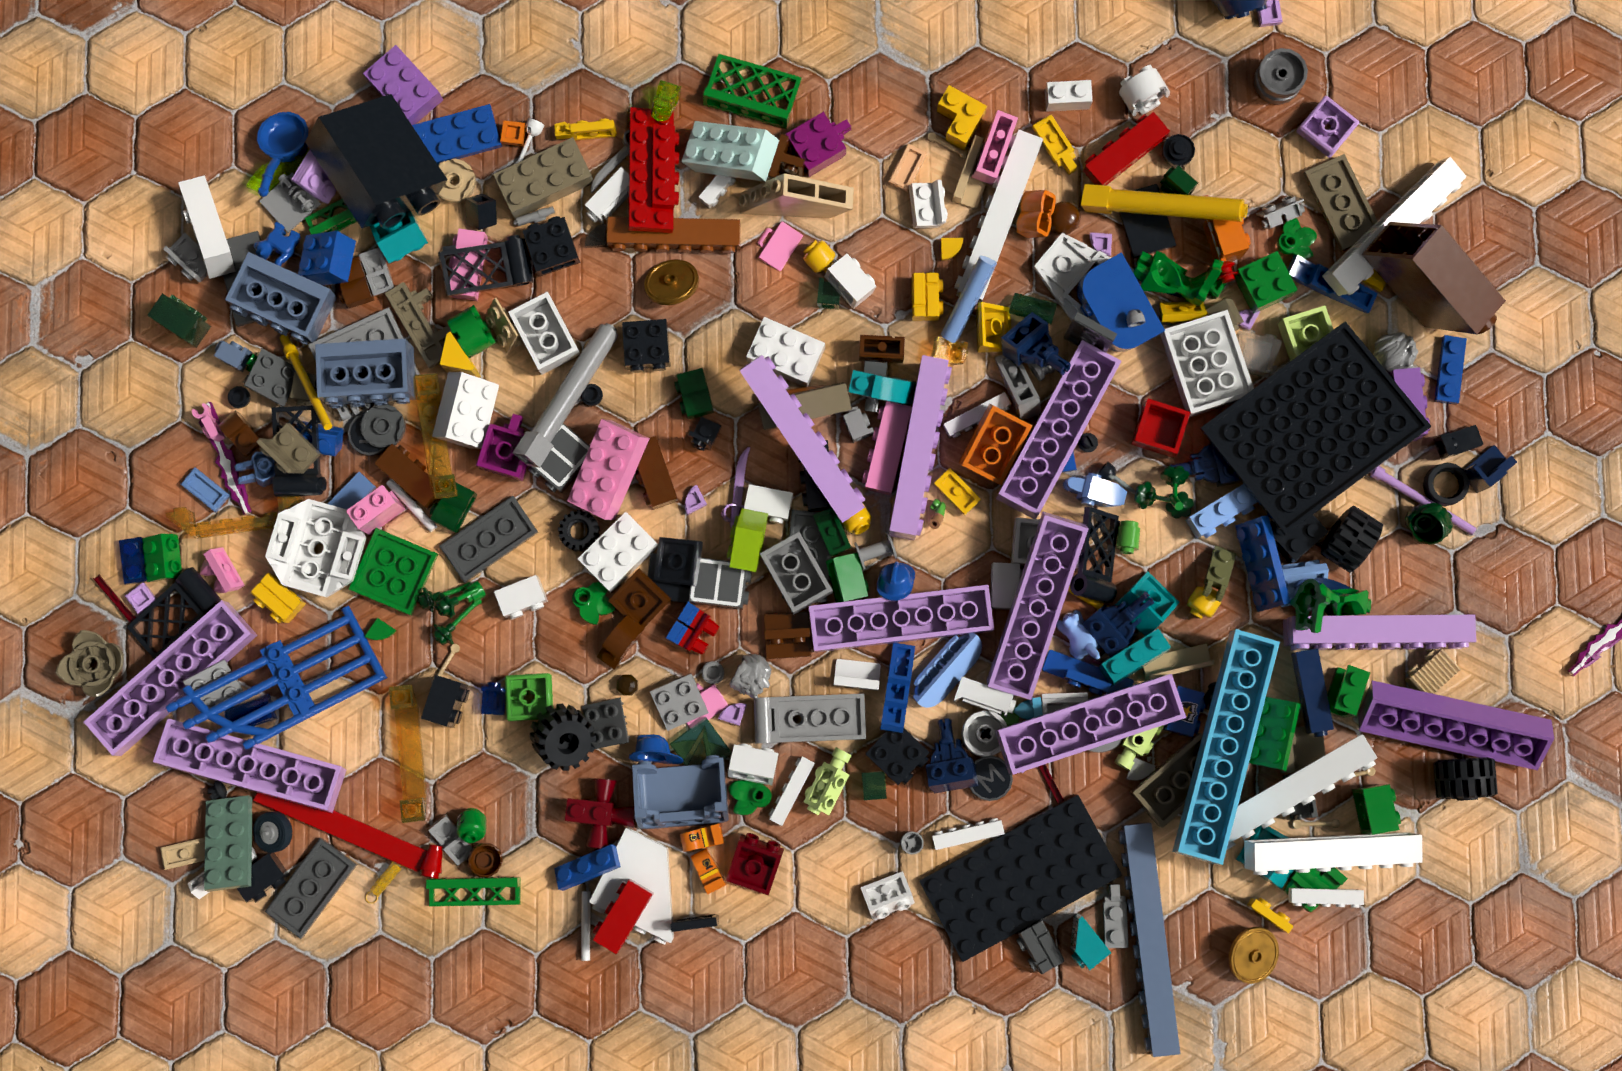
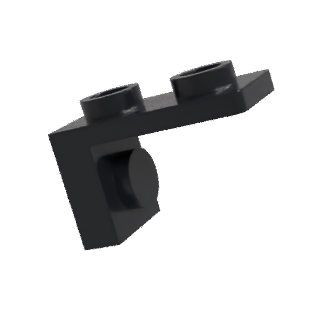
(704, 434)
(1458, 442)

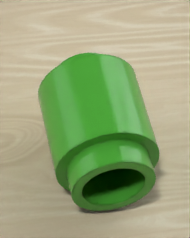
(1128, 537)

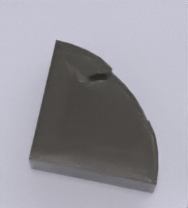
(597, 237)

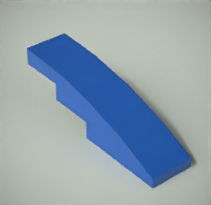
(1311, 277)
(897, 687)

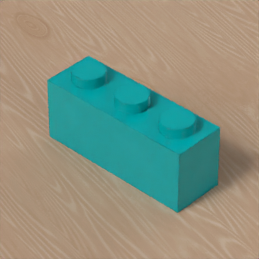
(1134, 657)

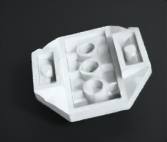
(294, 541)

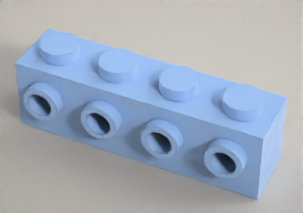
(1221, 512)

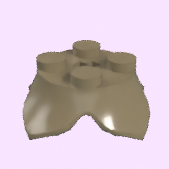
(76, 667)

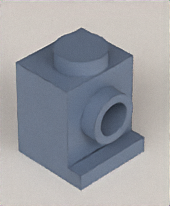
(232, 354)

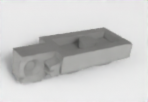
(1115, 919)

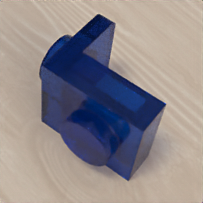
(493, 699)

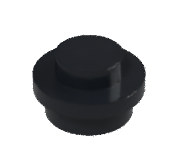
(592, 395)
(239, 397)

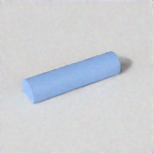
(968, 298)

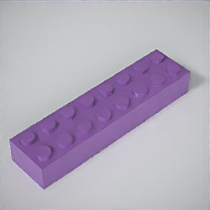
(1455, 725)

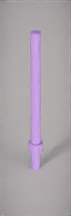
(1380, 474)

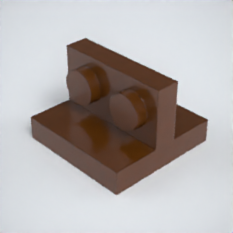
(784, 162)
(787, 635)

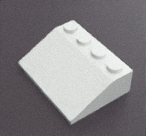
(1207, 363)

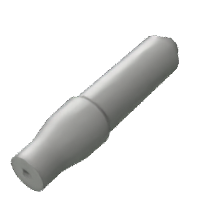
(535, 217)

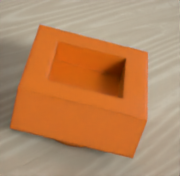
(513, 133)

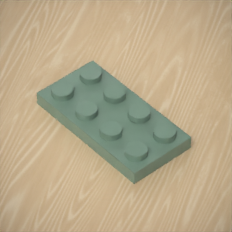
(228, 843)

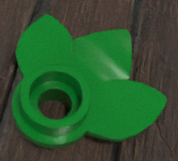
(1299, 239)
(596, 602)
(746, 794)

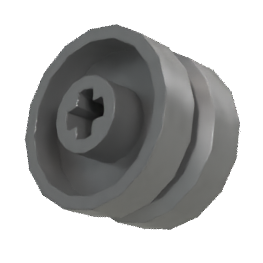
(1280, 76)

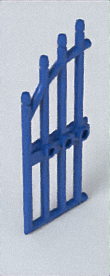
(289, 682)

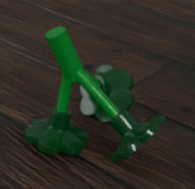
(1177, 504)

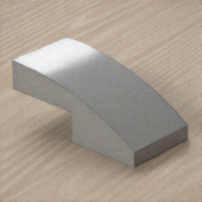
(377, 271)
(445, 833)

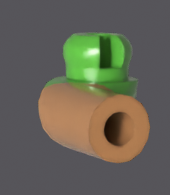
(937, 519)

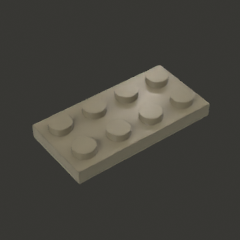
(1341, 200)

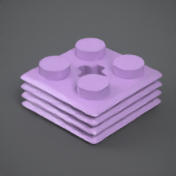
(1326, 113)
(313, 179)

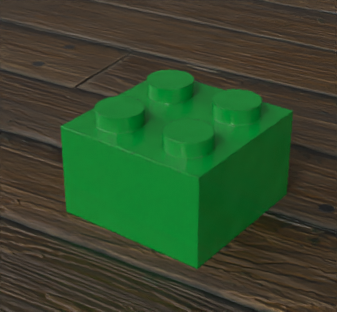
(1265, 282)
(1376, 809)

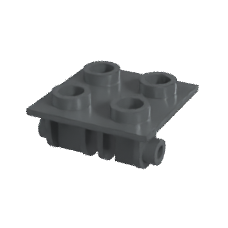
(271, 377)
(608, 722)

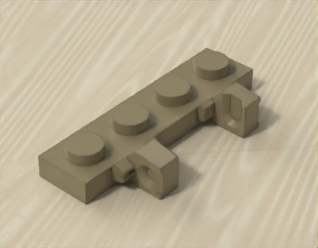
(409, 309)

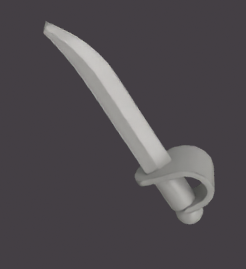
(612, 164)

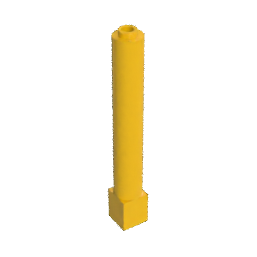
(1105, 200)

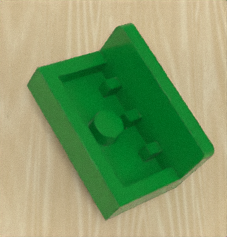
(162, 557)

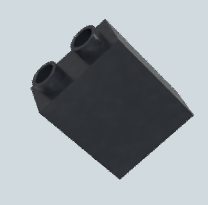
(377, 162)

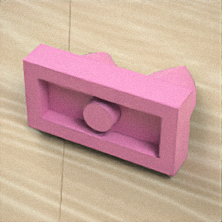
(218, 563)

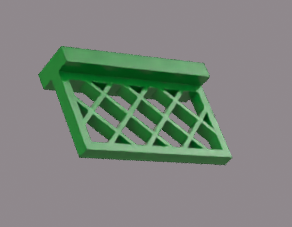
(743, 105)

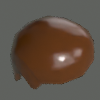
(1065, 218)
(485, 860)

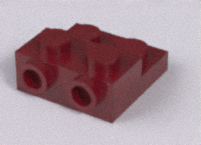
(755, 863)

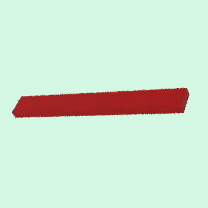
(350, 831)

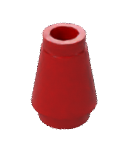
(432, 862)

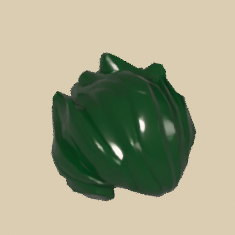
(1429, 523)

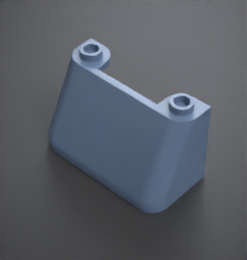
(680, 794)

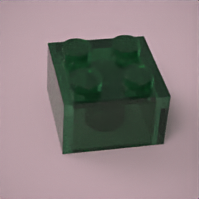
(180, 319)

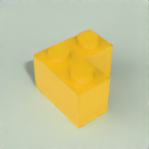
(964, 112)

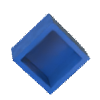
(327, 258)

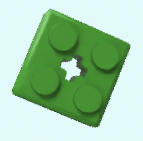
(518, 687)

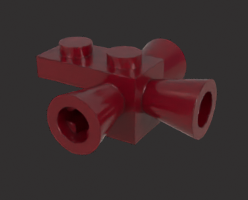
(599, 813)

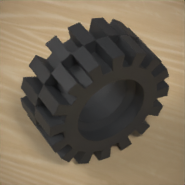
(578, 517)

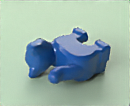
(278, 242)

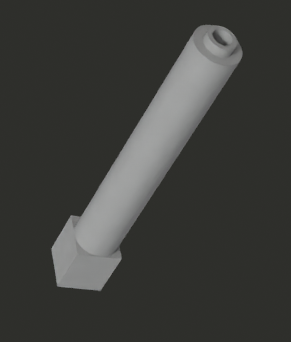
(537, 444)

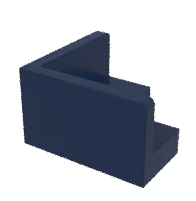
(1488, 469)

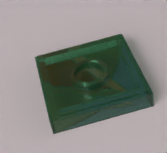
(699, 743)

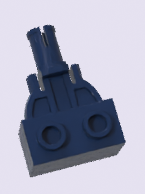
(1032, 344)
(1211, 465)
(1113, 626)
(951, 766)

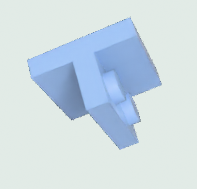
(1297, 573)

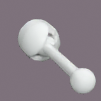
(533, 129)

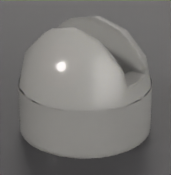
(1135, 318)

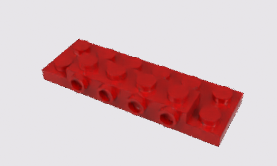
(652, 172)

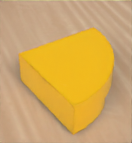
(950, 247)

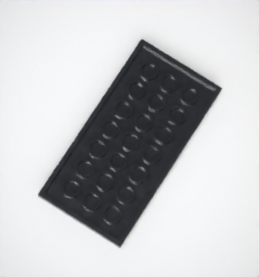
(1020, 878)

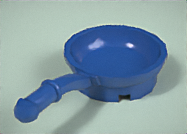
(282, 139)

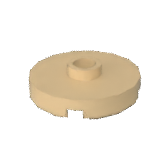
(466, 181)

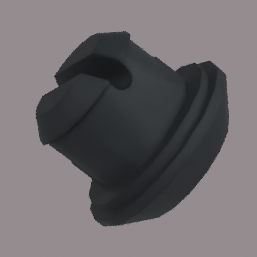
(1088, 442)
(217, 791)

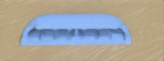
(947, 669)

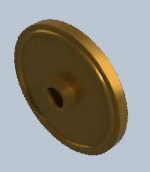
(671, 282)
(1253, 955)

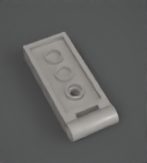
(822, 718)

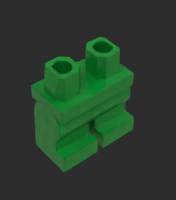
(1312, 879)

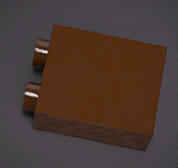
(1434, 277)

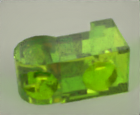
(665, 100)

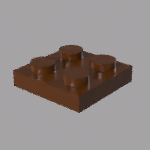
(640, 598)

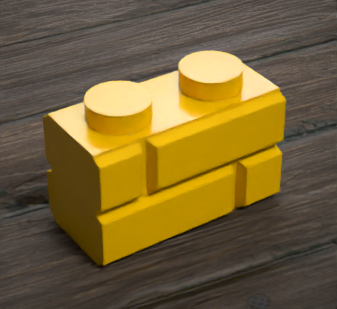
(926, 296)
(277, 598)

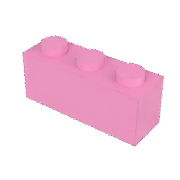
(994, 147)
(465, 239)

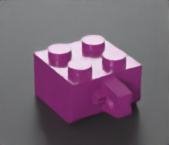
(819, 142)
(498, 449)

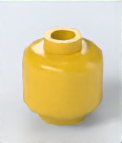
(818, 256)
(859, 522)
(1203, 605)

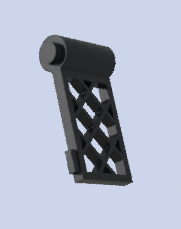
(514, 260)
(298, 484)
(1092, 582)
(197, 595)

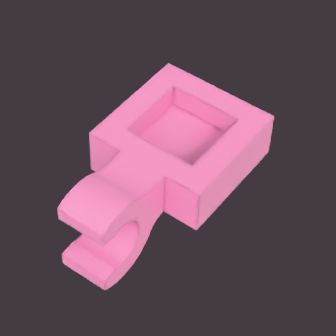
(210, 424)

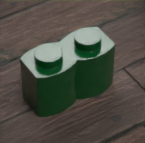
(1178, 182)
(694, 393)
(453, 510)

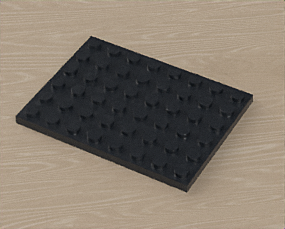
(1315, 428)

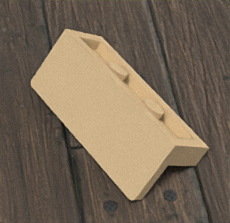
(970, 189)
(1178, 662)

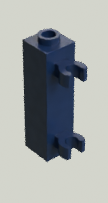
(1312, 692)

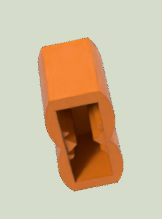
(1035, 213)

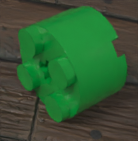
(471, 331)

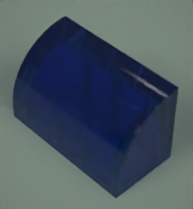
(249, 706)

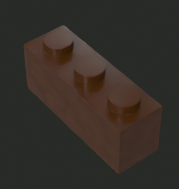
(407, 474)
(655, 477)

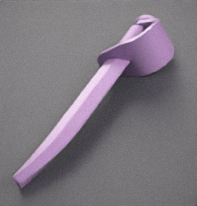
(738, 489)

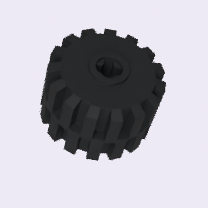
(1351, 539)
(562, 737)
(1465, 778)

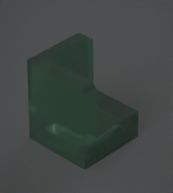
(827, 296)
(874, 785)

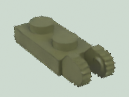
(1219, 572)

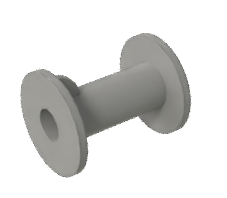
(876, 550)

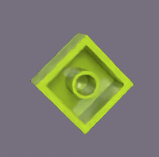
(747, 540)

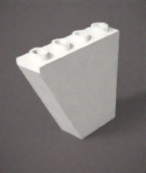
(648, 865)

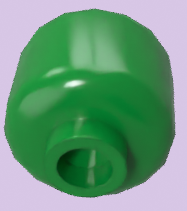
(471, 825)

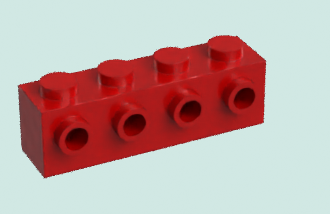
(1127, 150)

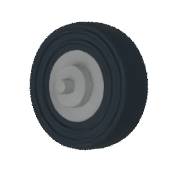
(272, 831)

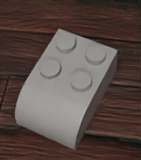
(796, 573)

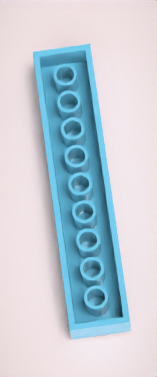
(1226, 747)

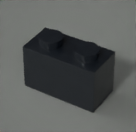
(265, 874)

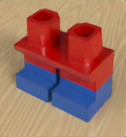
(699, 622)

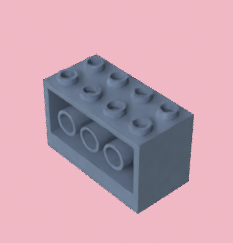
(280, 285)
(362, 359)

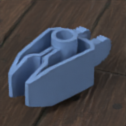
(263, 470)
(1096, 491)

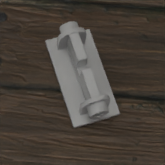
(1272, 213)

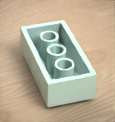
(730, 150)

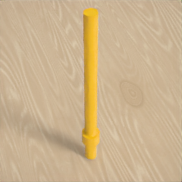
(292, 354)

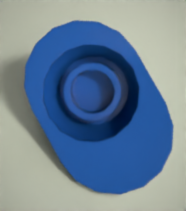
(895, 581)
(654, 749)

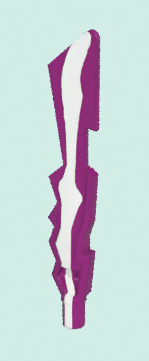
(227, 462)
(1602, 642)

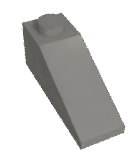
(1019, 388)

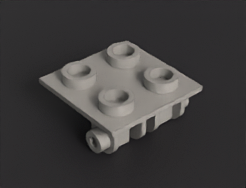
(289, 203)
(209, 675)
(679, 701)

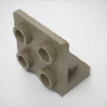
(289, 450)
(1304, 750)

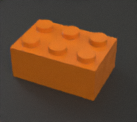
(995, 444)

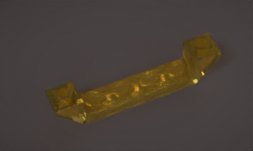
(436, 450)
(186, 521)
(410, 753)

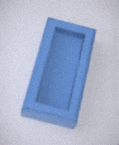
(205, 489)
(353, 492)

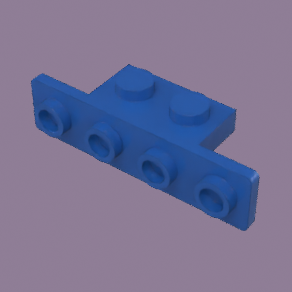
(1081, 673)

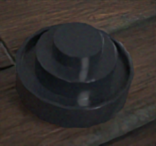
(1178, 150)

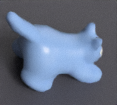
(1080, 639)

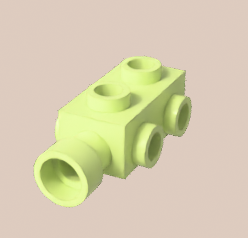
(1132, 749)
(827, 784)

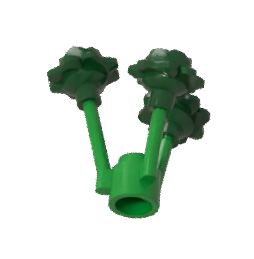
(445, 606)

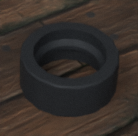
(1459, 473)

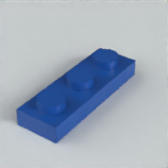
(1450, 369)
(587, 867)

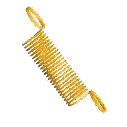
(386, 880)

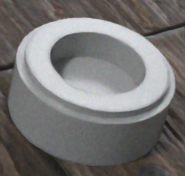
(713, 672)

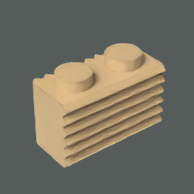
(1433, 672)

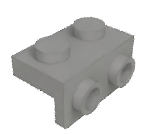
(188, 255)

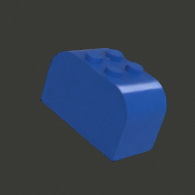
(1109, 295)

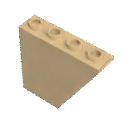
(797, 198)

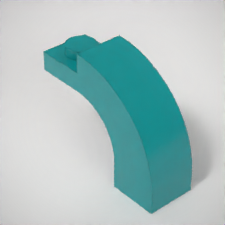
(882, 387)

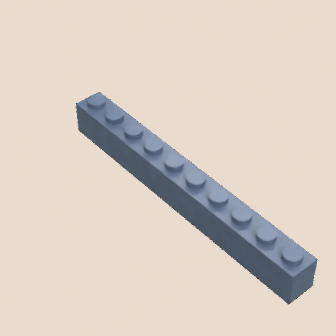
(1150, 940)

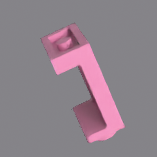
(375, 510)

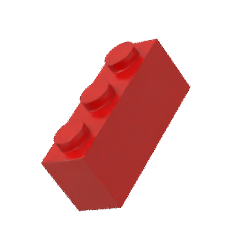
(622, 915)

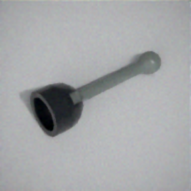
(1108, 472)

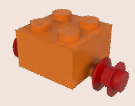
(1227, 244)

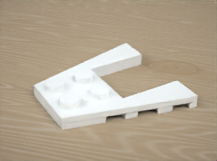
(1064, 267)

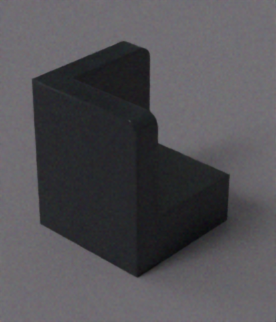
(480, 211)

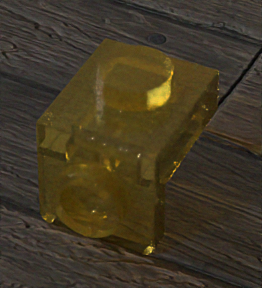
(954, 352)

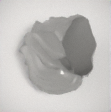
(1395, 351)
(751, 675)

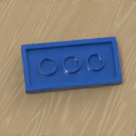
(460, 134)
(1262, 563)

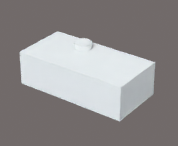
(206, 226)

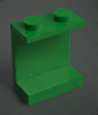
(1347, 690)

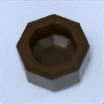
(627, 685)

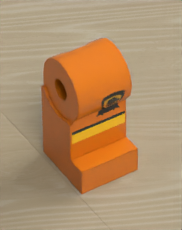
(702, 838)
(708, 871)

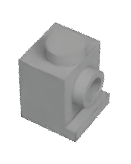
(857, 424)

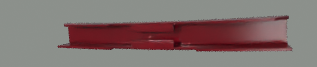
(115, 599)
(1057, 795)

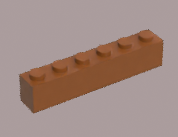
(687, 236)

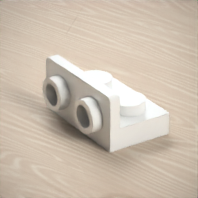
(928, 204)
(887, 895)

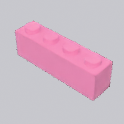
(888, 447)

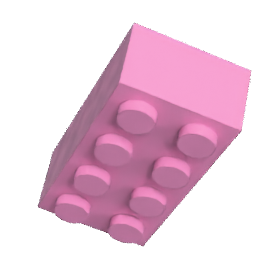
(608, 469)

